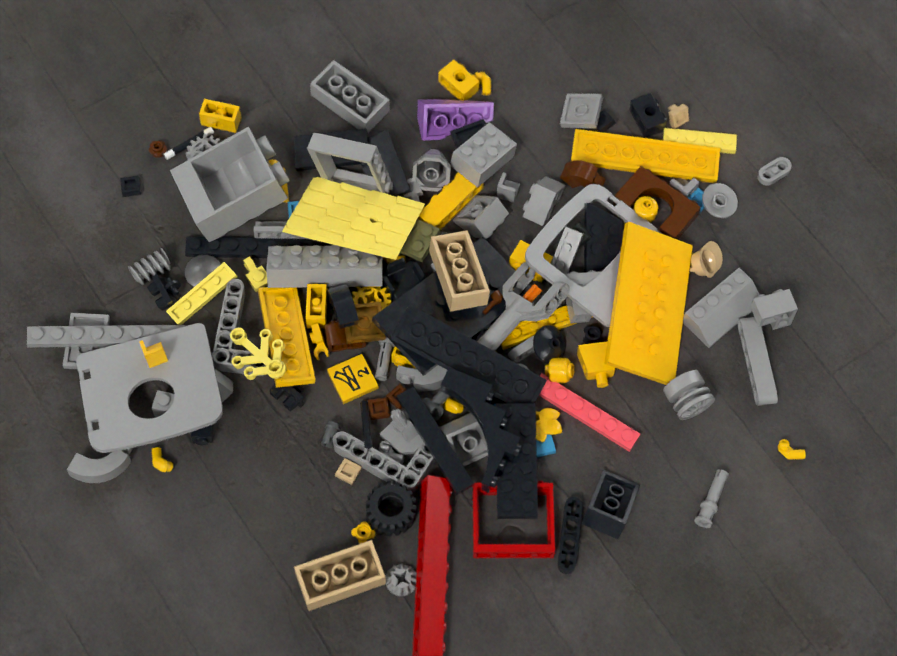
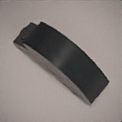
(343, 305)

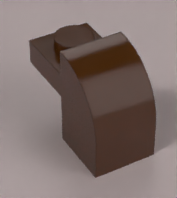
(581, 173)

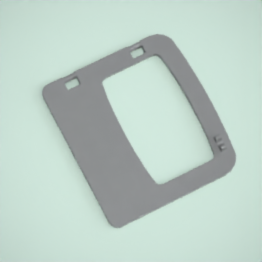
(598, 294)

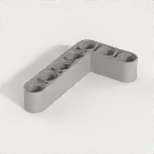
(223, 332)
(387, 463)

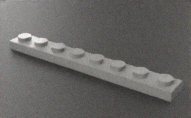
(90, 335)

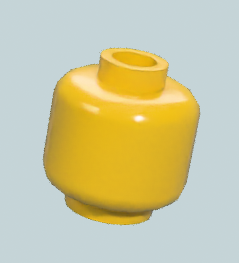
(646, 208)
(559, 370)

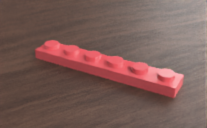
(589, 414)

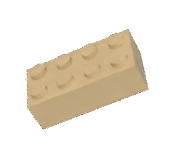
(459, 270)
(340, 575)

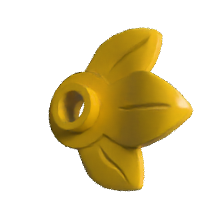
(547, 423)

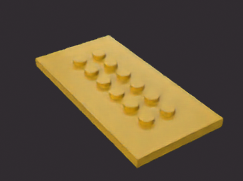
(648, 304)

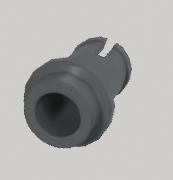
(331, 429)

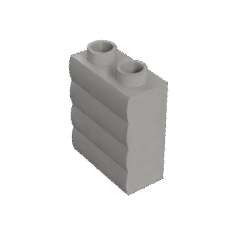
(231, 183)

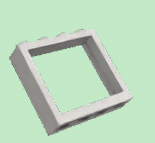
(323, 146)

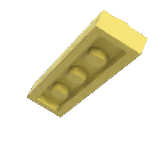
(724, 141)
(201, 294)

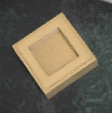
(348, 471)

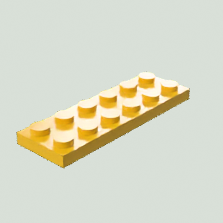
(284, 319)

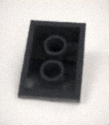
(610, 504)

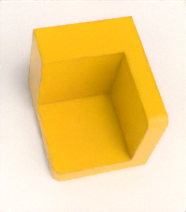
(154, 354)

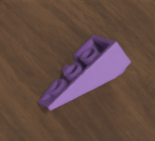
(440, 117)

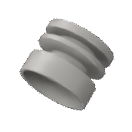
(688, 394)

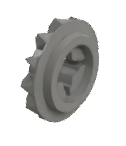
(403, 588)

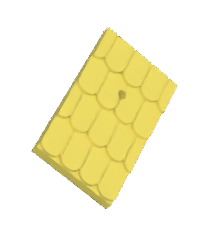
(354, 217)

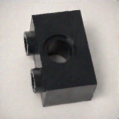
(648, 124)

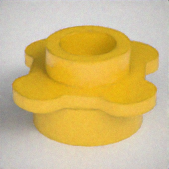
(363, 527)

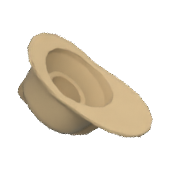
(707, 260)

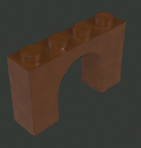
(645, 183)

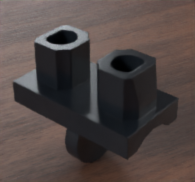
(160, 285)
(293, 397)

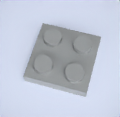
(581, 111)

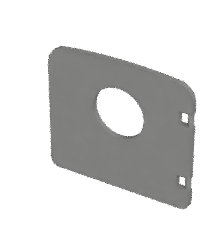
(123, 367)

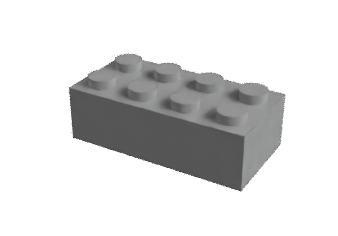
(349, 97)

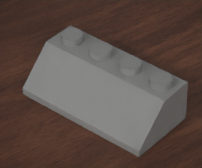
(721, 308)

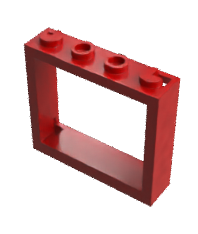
(515, 550)

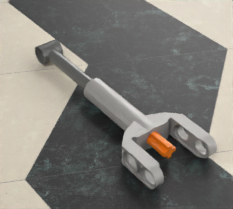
(517, 309)

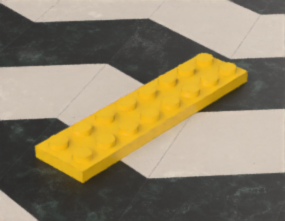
(658, 156)

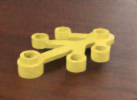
(260, 355)

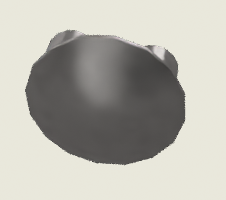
(200, 268)

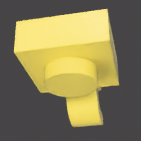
(257, 276)

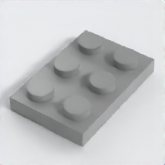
(82, 319)

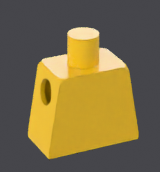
(592, 362)

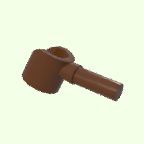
(497, 297)

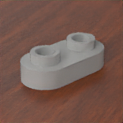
(773, 172)

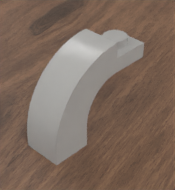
(425, 383)
(101, 469)

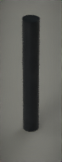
(366, 424)

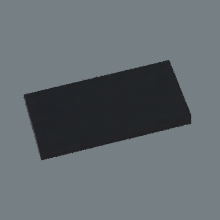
(303, 159)
(391, 161)

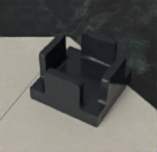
(401, 277)

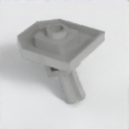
(402, 433)

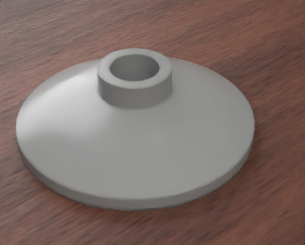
(723, 195)

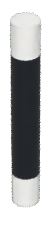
(183, 146)

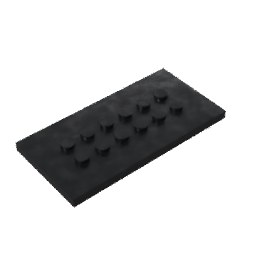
(430, 299)

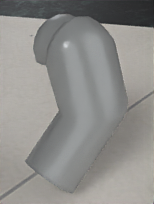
(386, 449)

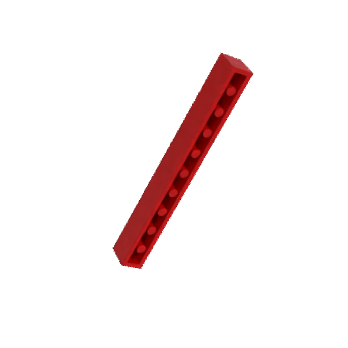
(432, 567)

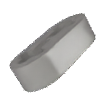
(522, 350)

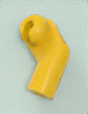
(485, 80)

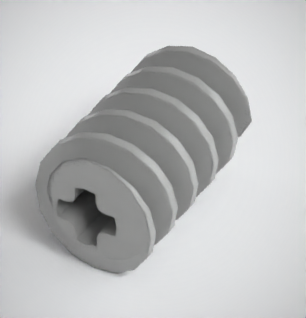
(150, 267)

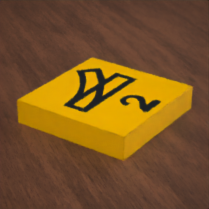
(352, 378)

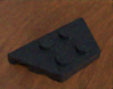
(605, 239)

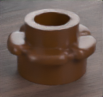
(157, 152)

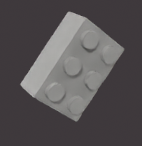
(483, 154)

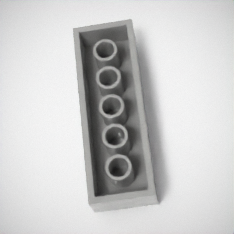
(322, 265)

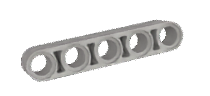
(757, 362)

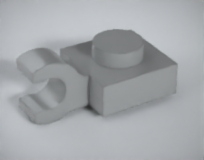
(415, 192)

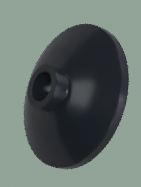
(543, 343)

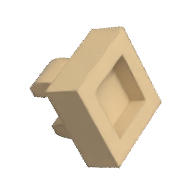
(678, 115)

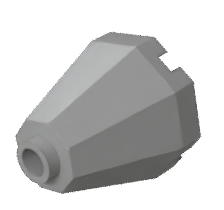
(431, 171)

